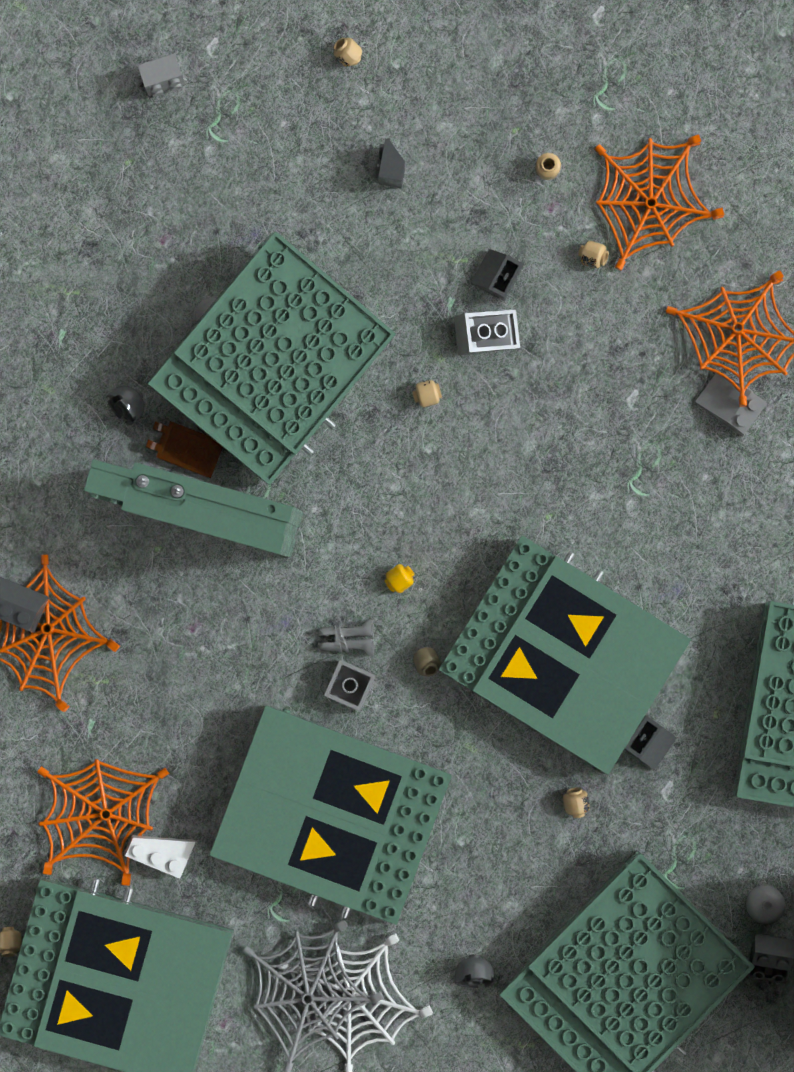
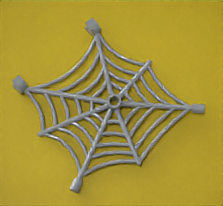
(278, 975)

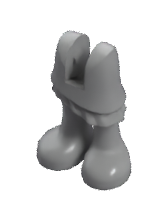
(341, 644)

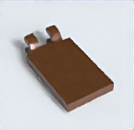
(186, 448)

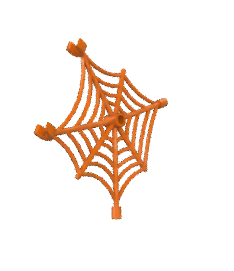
(715, 214)
(775, 278)
(60, 704)
(48, 866)

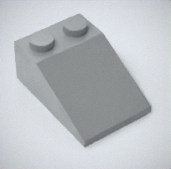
(486, 332)
(722, 402)

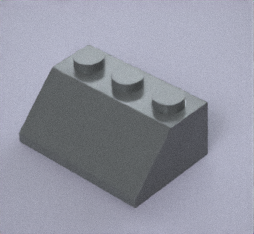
(21, 605)

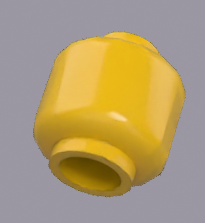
(399, 578)

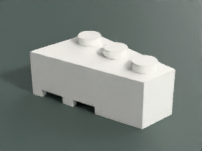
(161, 853)

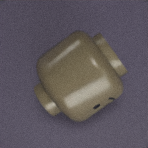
(426, 661)

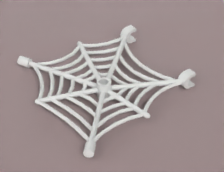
(424, 1012)

